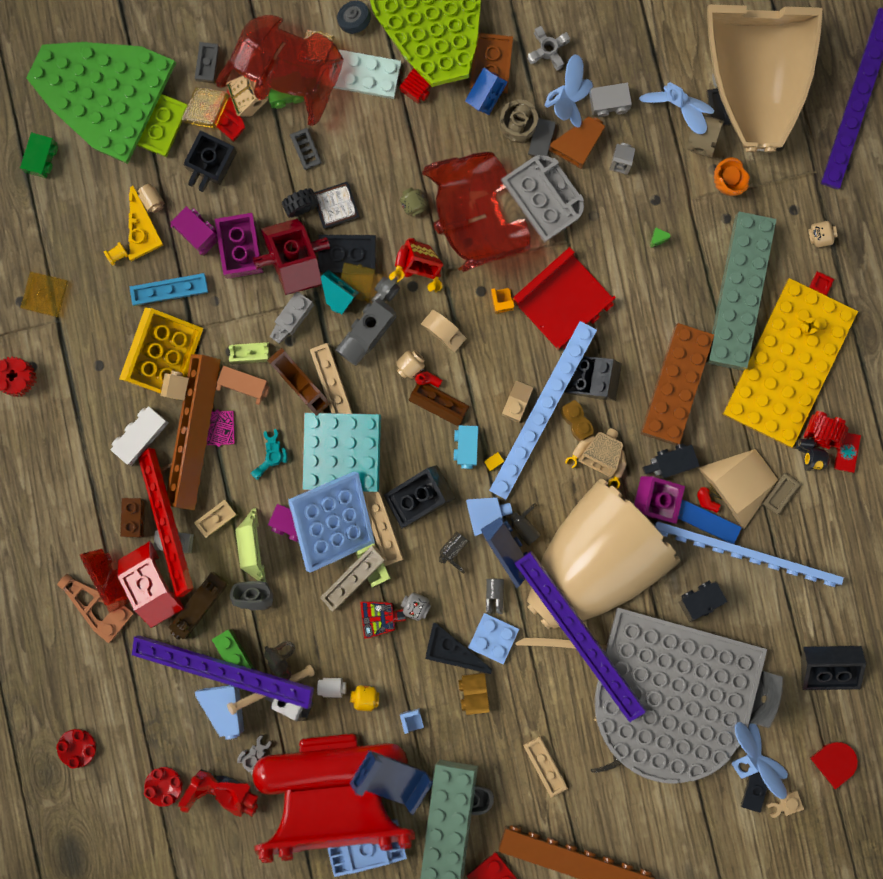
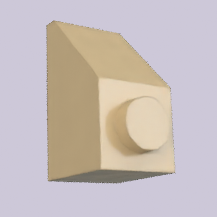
(517, 401)

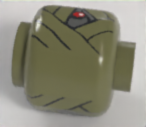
(413, 201)

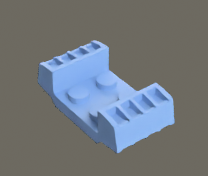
(363, 857)

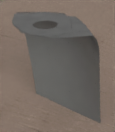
(771, 687)

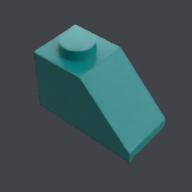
(337, 292)

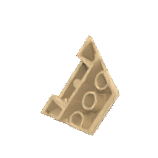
(741, 482)

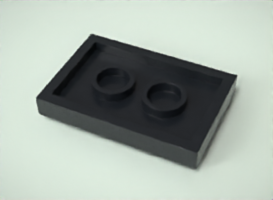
(347, 249)

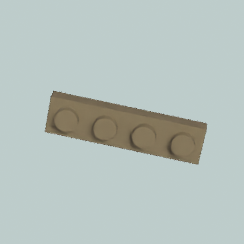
(353, 578)

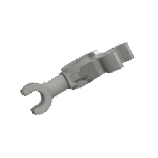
(255, 754)

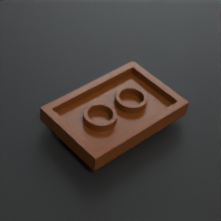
(493, 54)

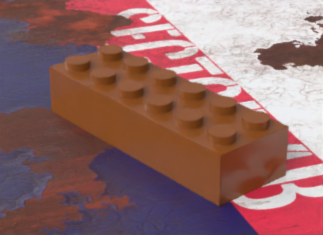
(677, 384)

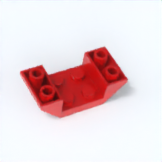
(146, 586)

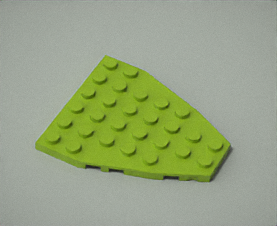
(433, 35)

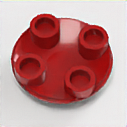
(76, 748)
(163, 786)

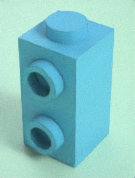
(467, 446)

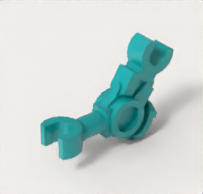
(273, 455)

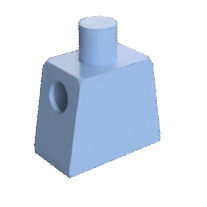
(485, 511)

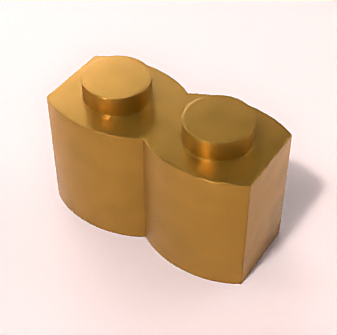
(574, 416)
(475, 694)

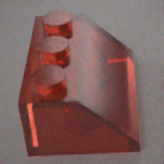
(105, 579)

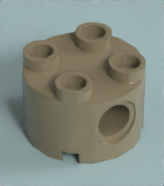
(518, 120)
(706, 143)

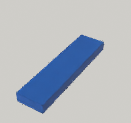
(708, 522)

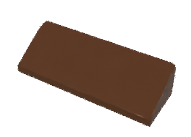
(439, 403)

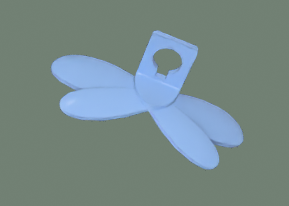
(573, 91)
(690, 107)
(770, 770)

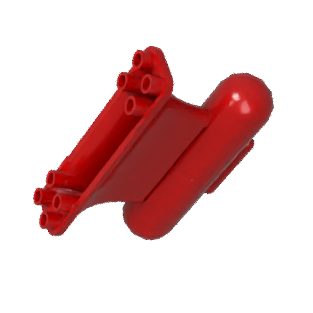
(321, 803)

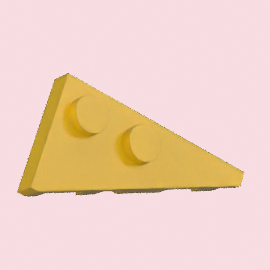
(143, 235)

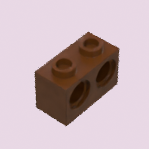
(132, 517)

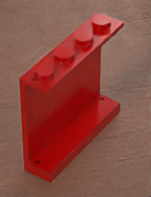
(563, 298)

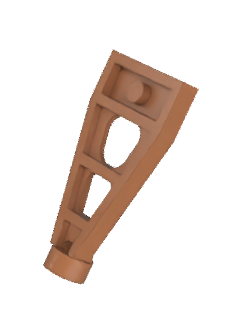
(112, 622)

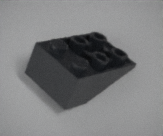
(595, 378)

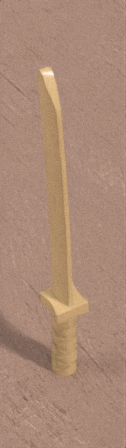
(549, 642)

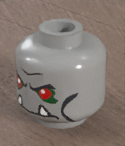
(415, 606)

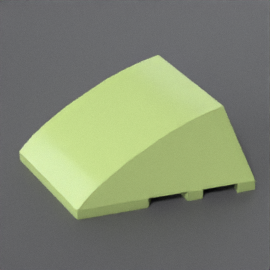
(249, 546)

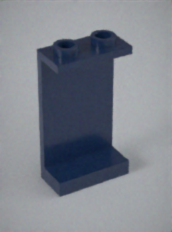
(392, 780)

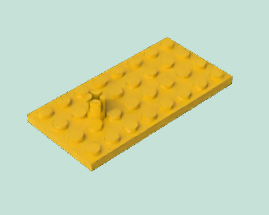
(790, 363)

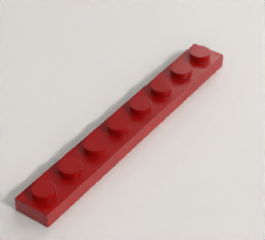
(165, 523)

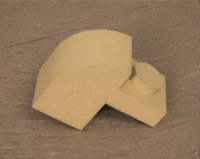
(443, 330)

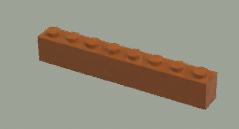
(193, 431)
(564, 858)

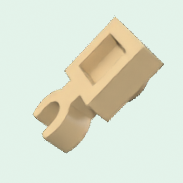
(788, 805)

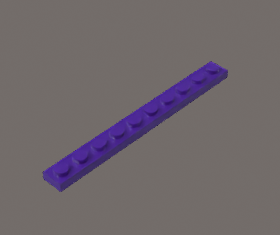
(855, 106)
(580, 636)
(223, 671)

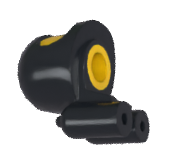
(814, 457)

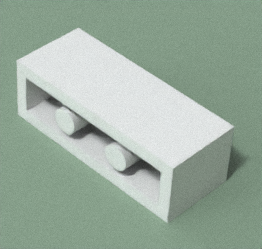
(138, 435)

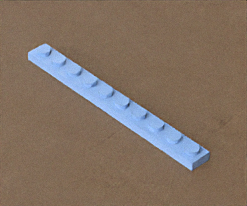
(543, 410)
(755, 557)

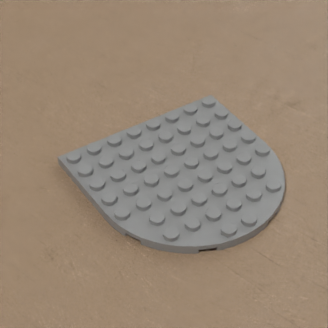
(691, 692)

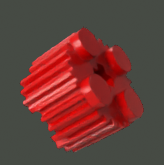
(22, 382)
(826, 431)

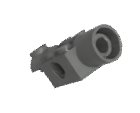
(362, 338)

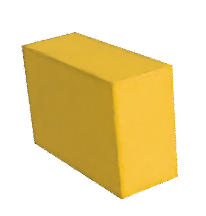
(494, 461)

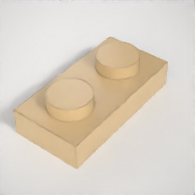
(215, 518)

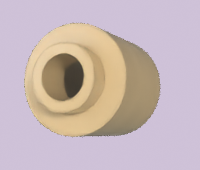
(150, 198)

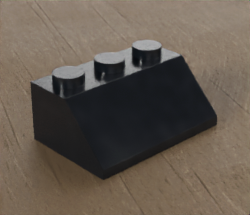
(832, 667)

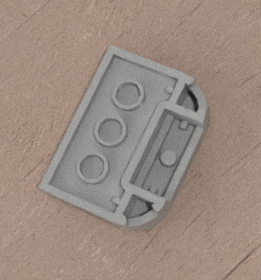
(544, 195)

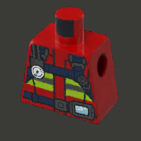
(379, 618)

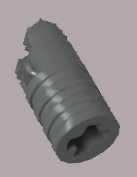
(494, 590)

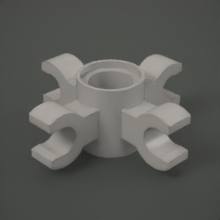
(562, 40)

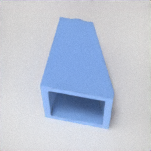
(215, 702)

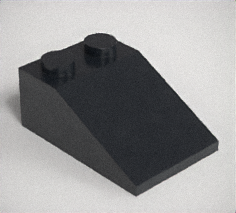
(419, 496)

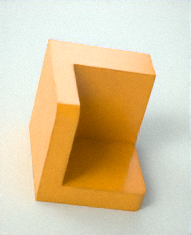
(502, 300)

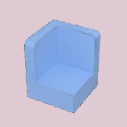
(411, 720)

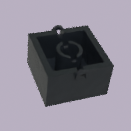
(703, 601)

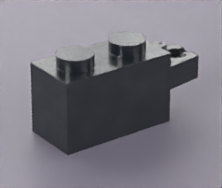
(672, 462)

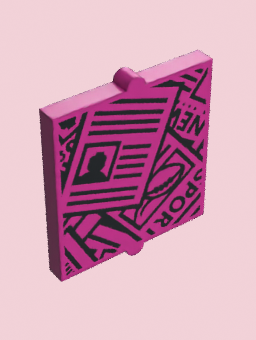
(221, 428)

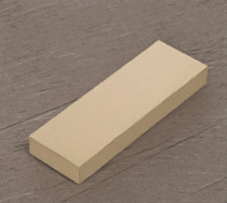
(545, 766)

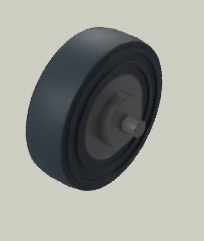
(354, 17)

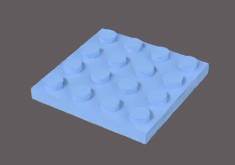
(331, 521)

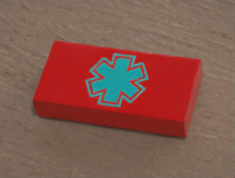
(848, 453)

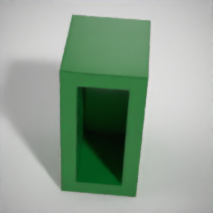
(39, 155)

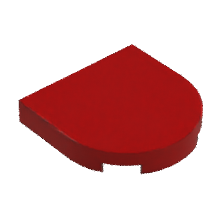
(835, 762)

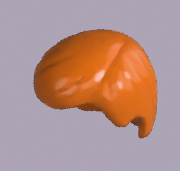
(731, 177)

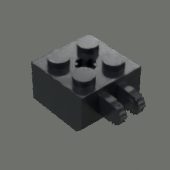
(212, 170)

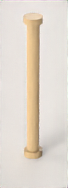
(233, 707)

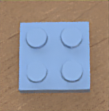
(493, 638)

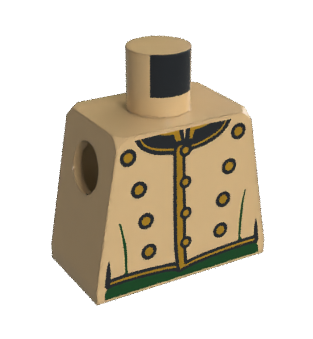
(243, 96)

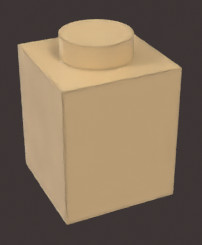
(174, 385)

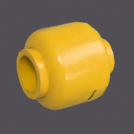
(365, 698)

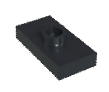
(754, 793)

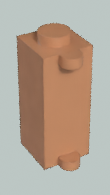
(243, 383)

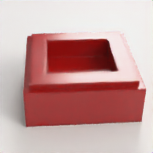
(821, 283)

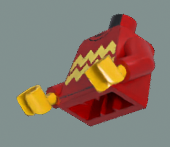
(419, 260)

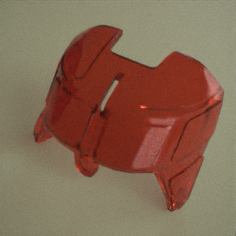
(301, 68)
(470, 190)

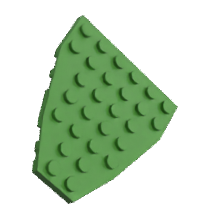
(102, 90)

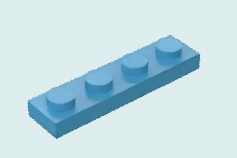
(168, 289)

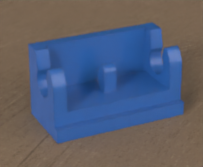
(486, 91)

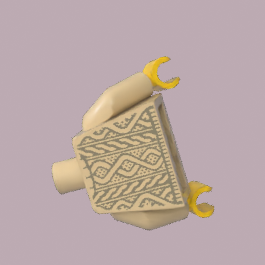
(602, 454)

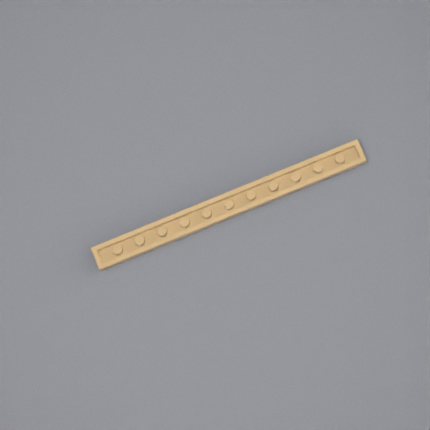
(340, 404)

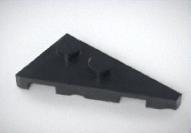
(448, 650)

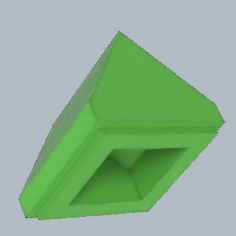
(659, 237)

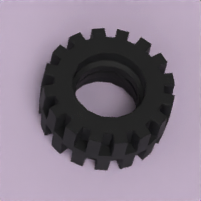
(300, 202)

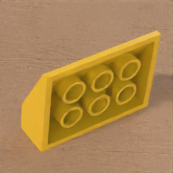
(159, 348)

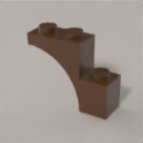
(298, 381)

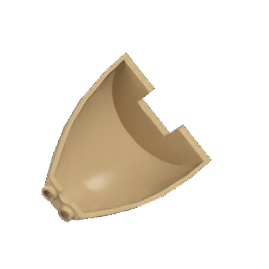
(763, 68)
(603, 555)

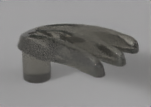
(611, 765)

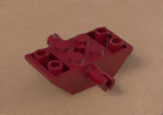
(292, 255)

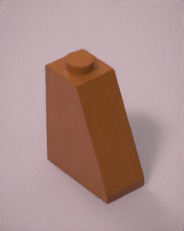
(578, 142)

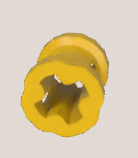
(116, 253)

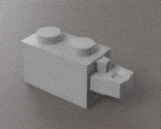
(291, 317)

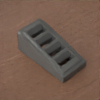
(293, 136)

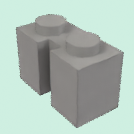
(610, 99)

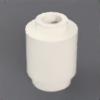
(331, 687)

